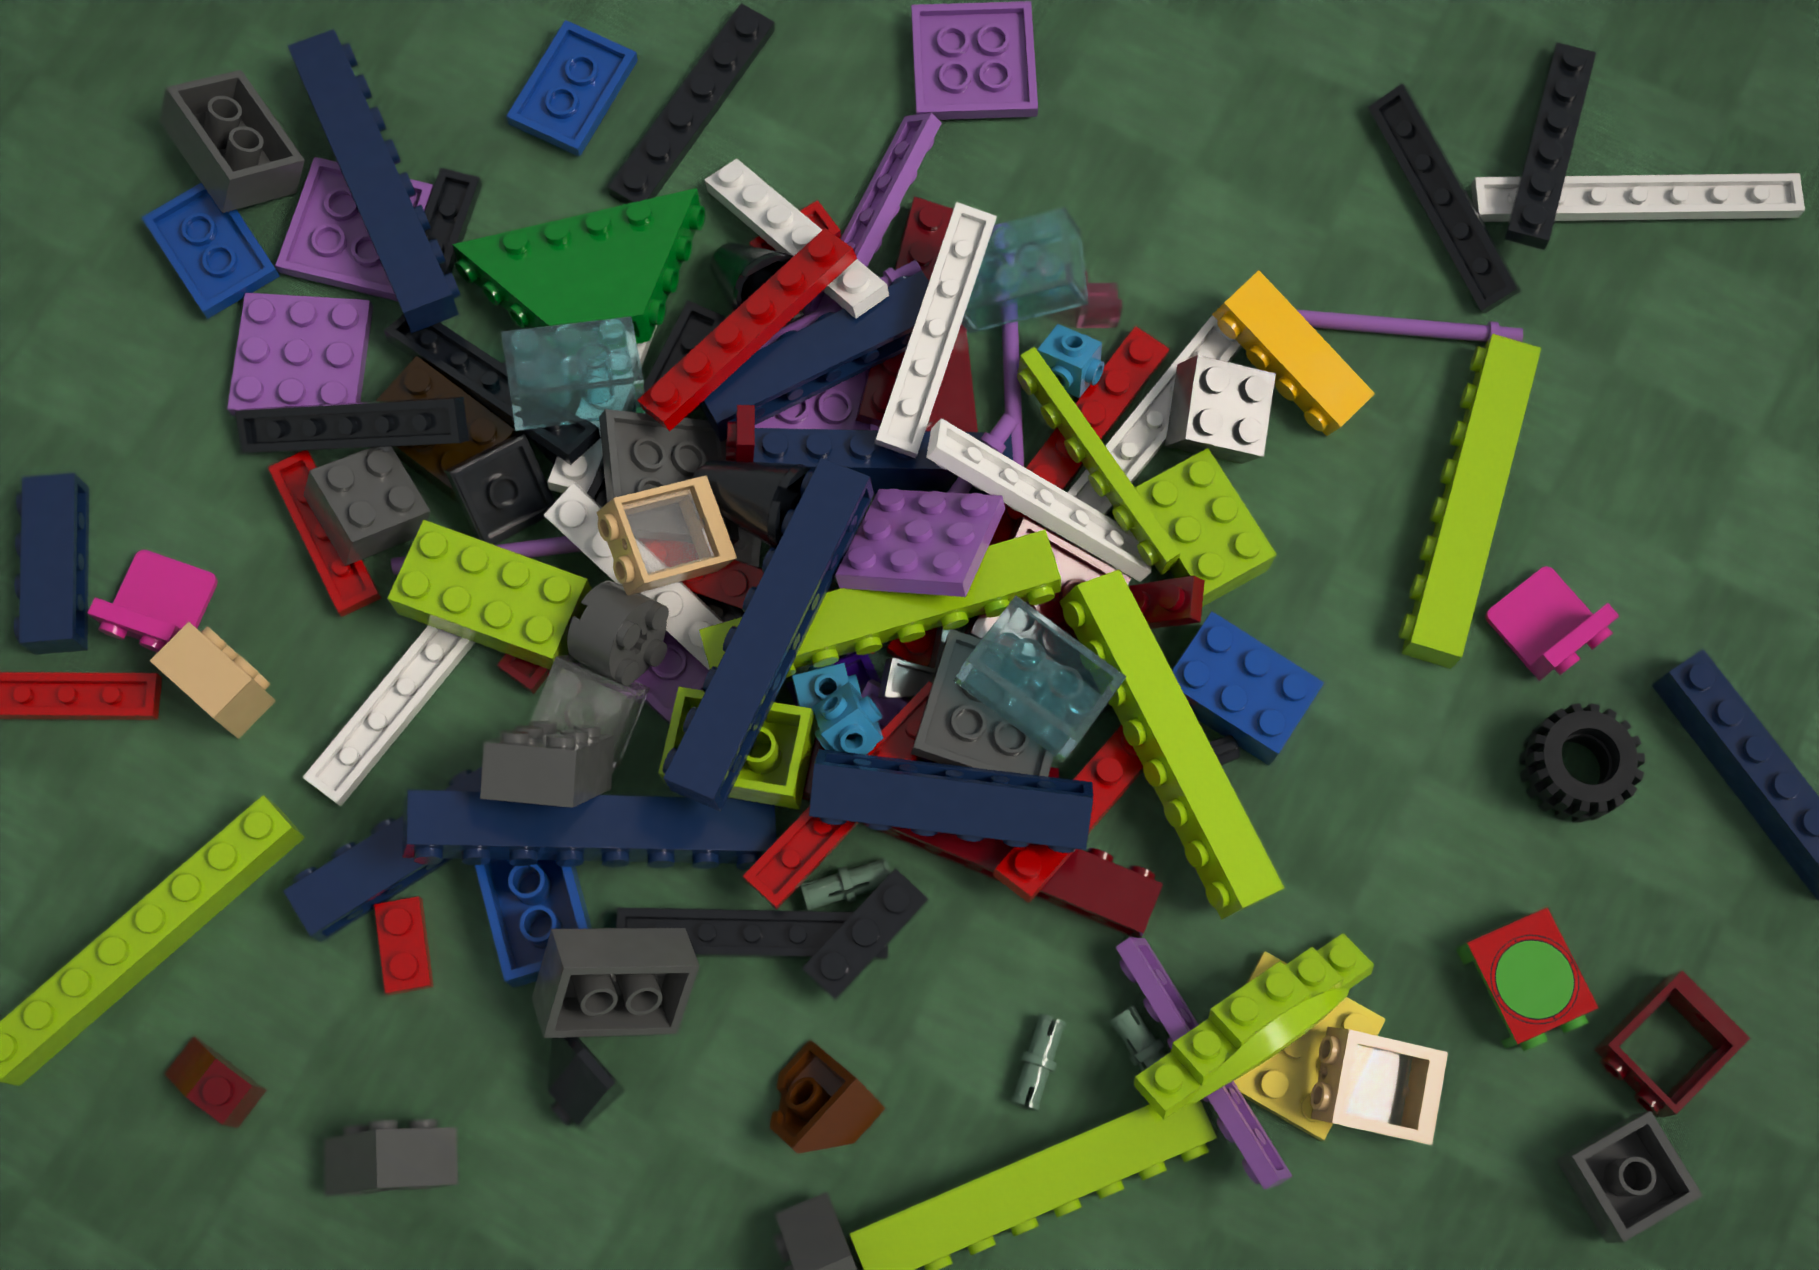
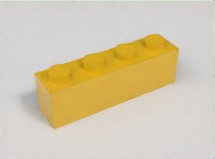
(1287, 345)

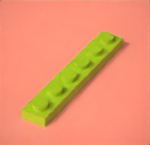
(1105, 473)

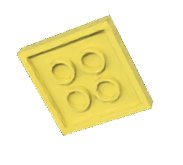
(1287, 1079)

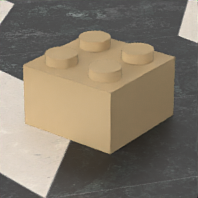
(215, 678)

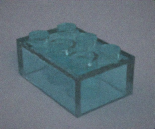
(1028, 271)
(572, 372)
(1039, 678)

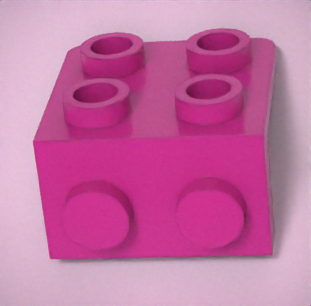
(155, 600)
(1548, 623)

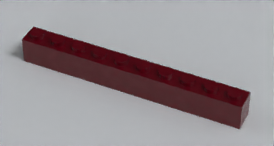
(1083, 885)

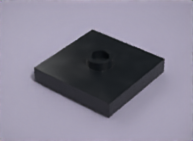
(501, 490)

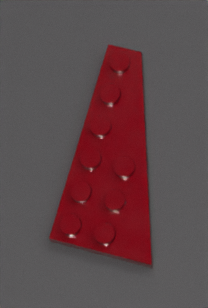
(955, 400)

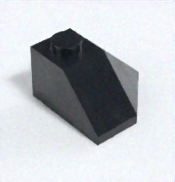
(579, 1082)

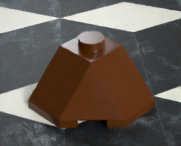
(821, 1103)

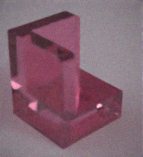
(1103, 306)

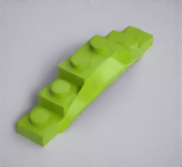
(1254, 1025)

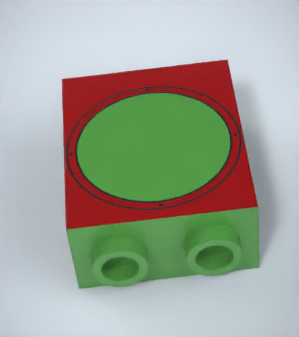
(1531, 979)

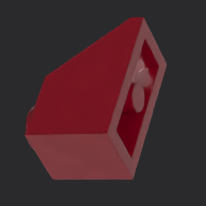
(214, 1084)

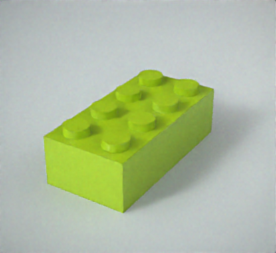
(488, 594)

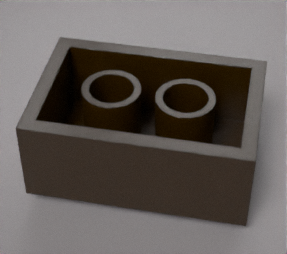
(432, 460)

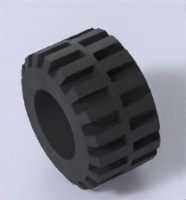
(1609, 744)

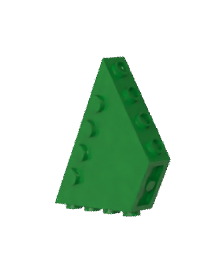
(589, 264)

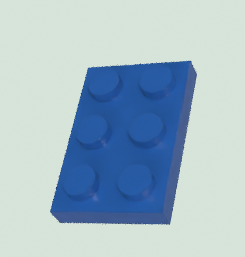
(572, 88)
(210, 250)

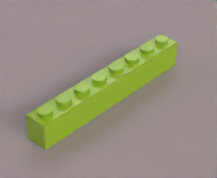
(1470, 503)
(867, 618)
(1173, 747)
(143, 938)
(1032, 1187)

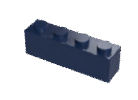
(53, 564)

